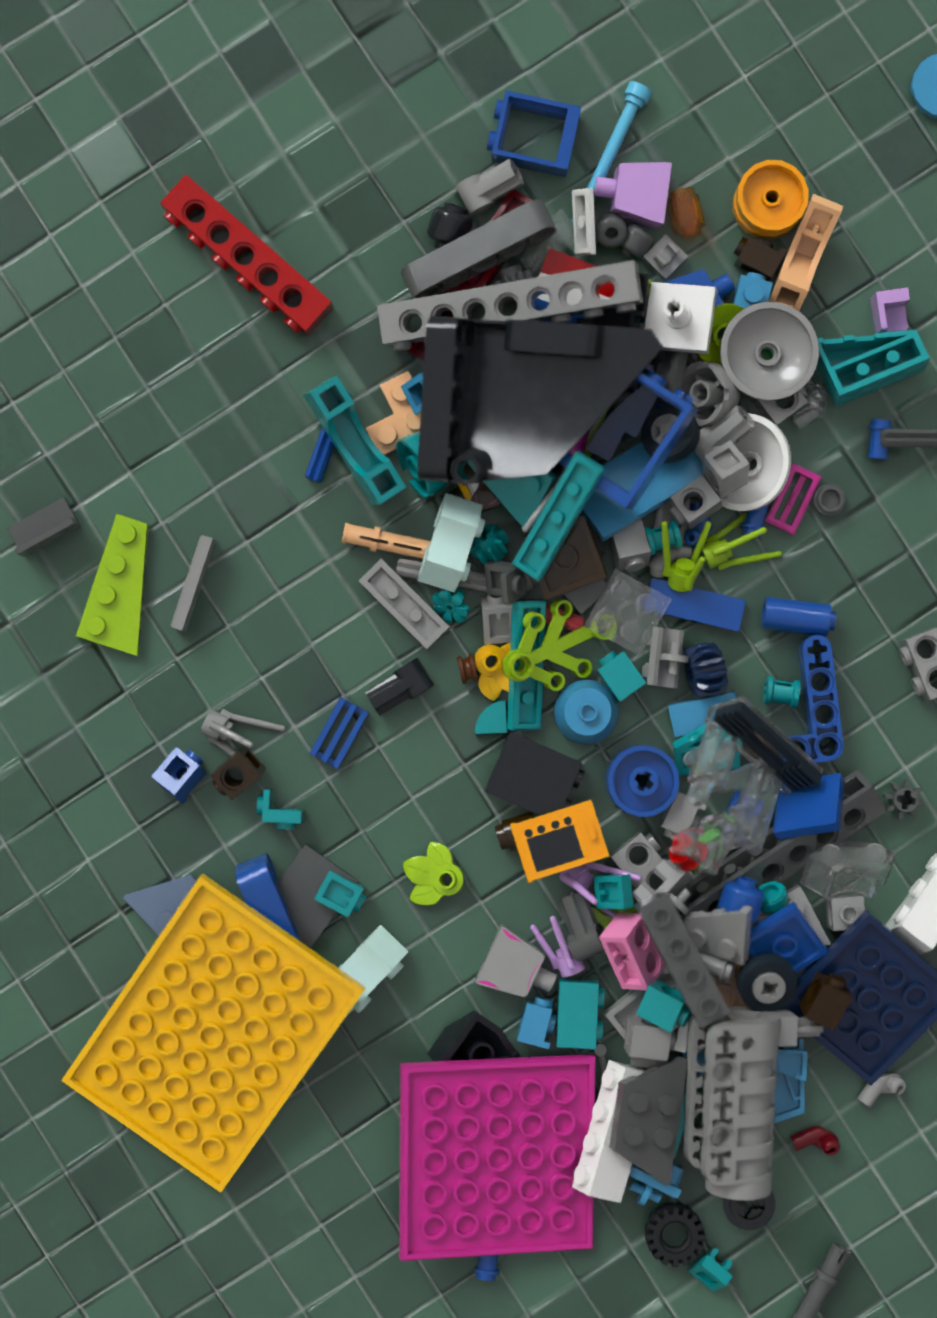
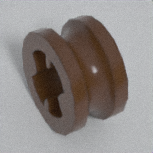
(467, 669)

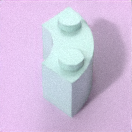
(450, 545)
(373, 961)

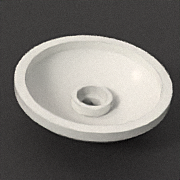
(773, 458)

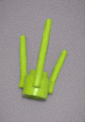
(718, 551)
(683, 571)

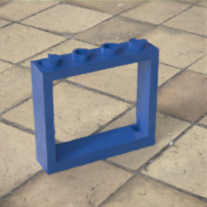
(679, 400)

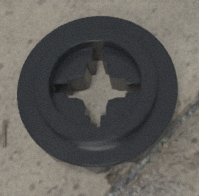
(755, 1217)

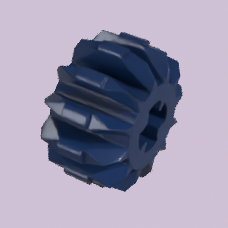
(706, 670)

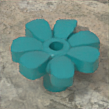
(451, 605)

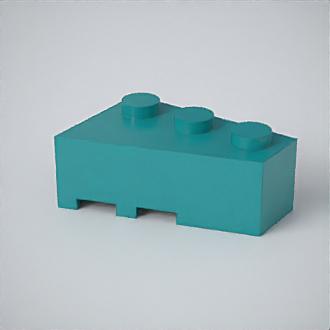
(868, 363)

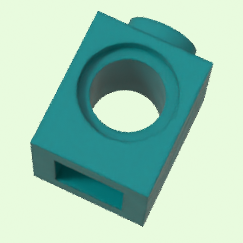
(619, 675)
(664, 1007)

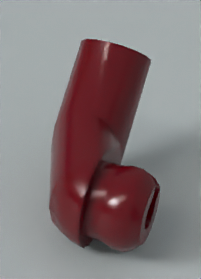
(817, 1137)

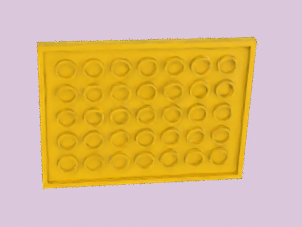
(212, 1033)

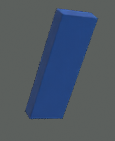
(702, 606)

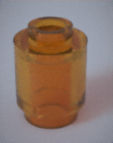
(686, 212)

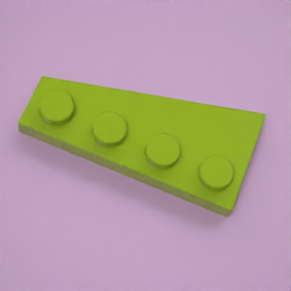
(115, 600)

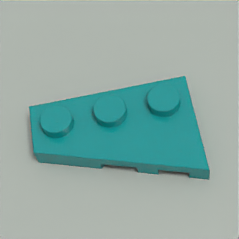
(521, 494)

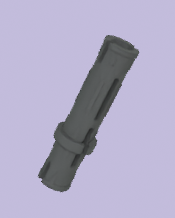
(824, 1279)

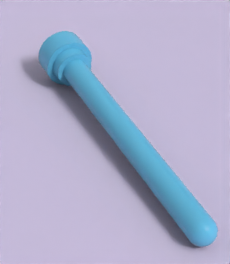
(636, 97)

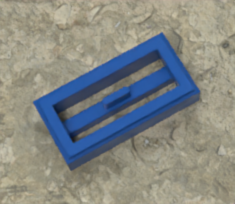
(325, 757)

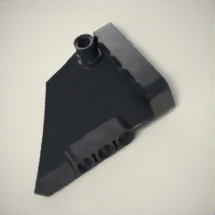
(518, 392)

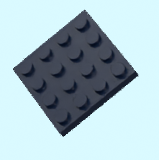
(890, 992)

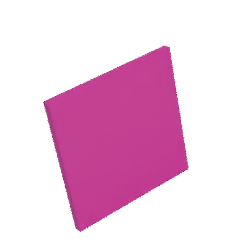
(494, 1156)

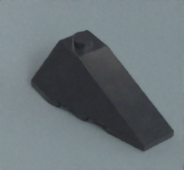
(472, 1039)

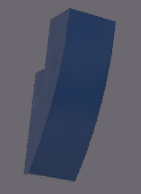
(627, 418)

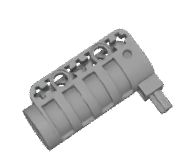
(737, 1097)

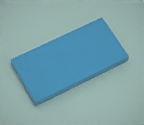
(610, 517)

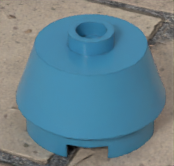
(586, 711)

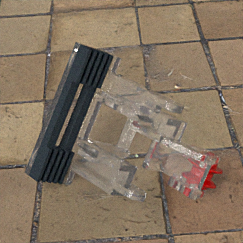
(774, 766)

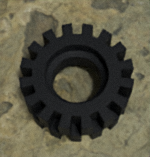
(674, 1254)

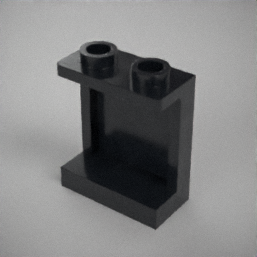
(534, 776)

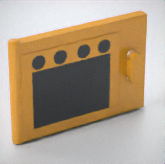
(559, 840)

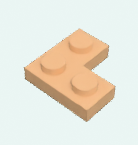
(399, 424)

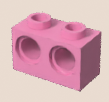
(631, 952)

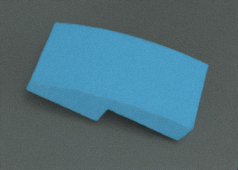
(692, 713)

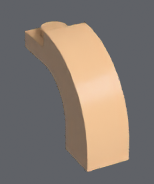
(805, 252)

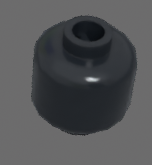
(448, 224)

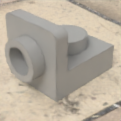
(496, 619)

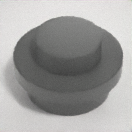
(829, 500)

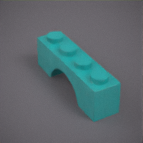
(365, 461)

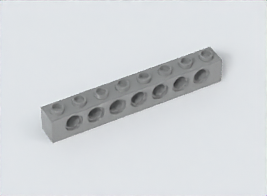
(625, 276)

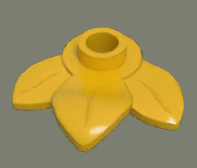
(491, 678)

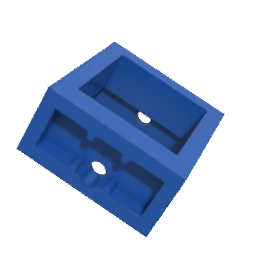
(542, 107)

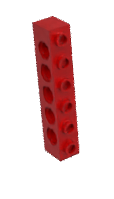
(188, 197)

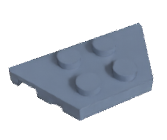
(160, 902)

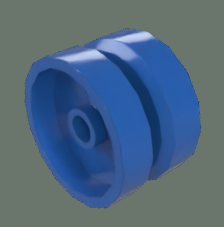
(660, 786)

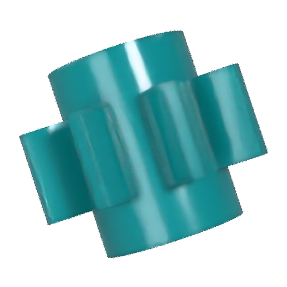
(490, 544)

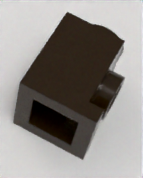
(758, 256)

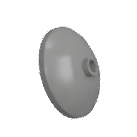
(782, 332)

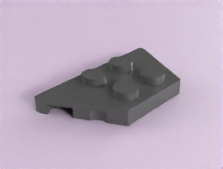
(649, 1118)

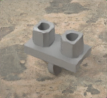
(664, 658)
(674, 882)

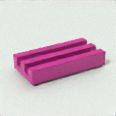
(780, 524)

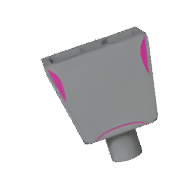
(514, 965)

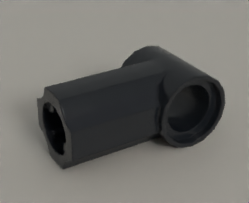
(405, 683)

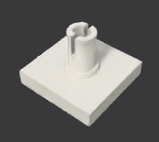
(681, 316)

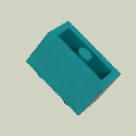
(578, 1012)

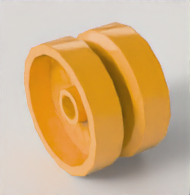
(782, 184)

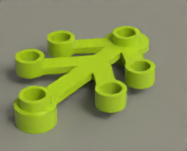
(550, 649)

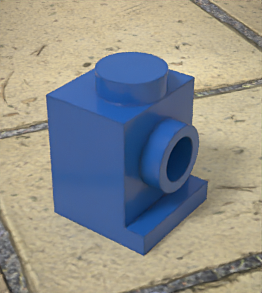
(173, 766)

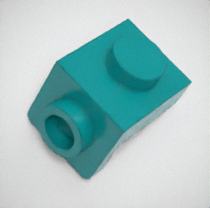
(282, 817)

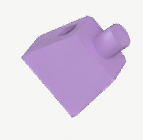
(637, 192)

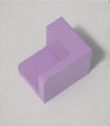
(890, 310)

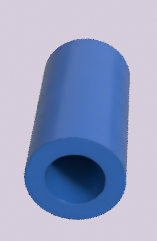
(797, 616)

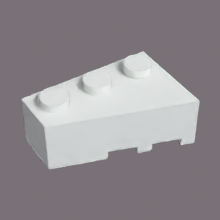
(917, 915)

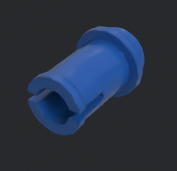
(876, 450)
(754, 520)
(487, 1268)

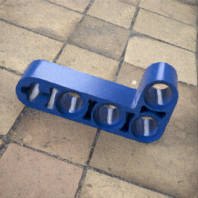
(814, 698)
(261, 892)

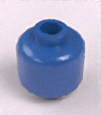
(742, 893)

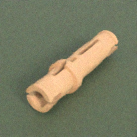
(353, 533)

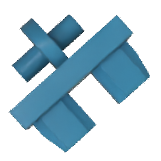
(649, 1182)

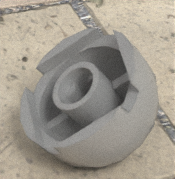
(711, 390)

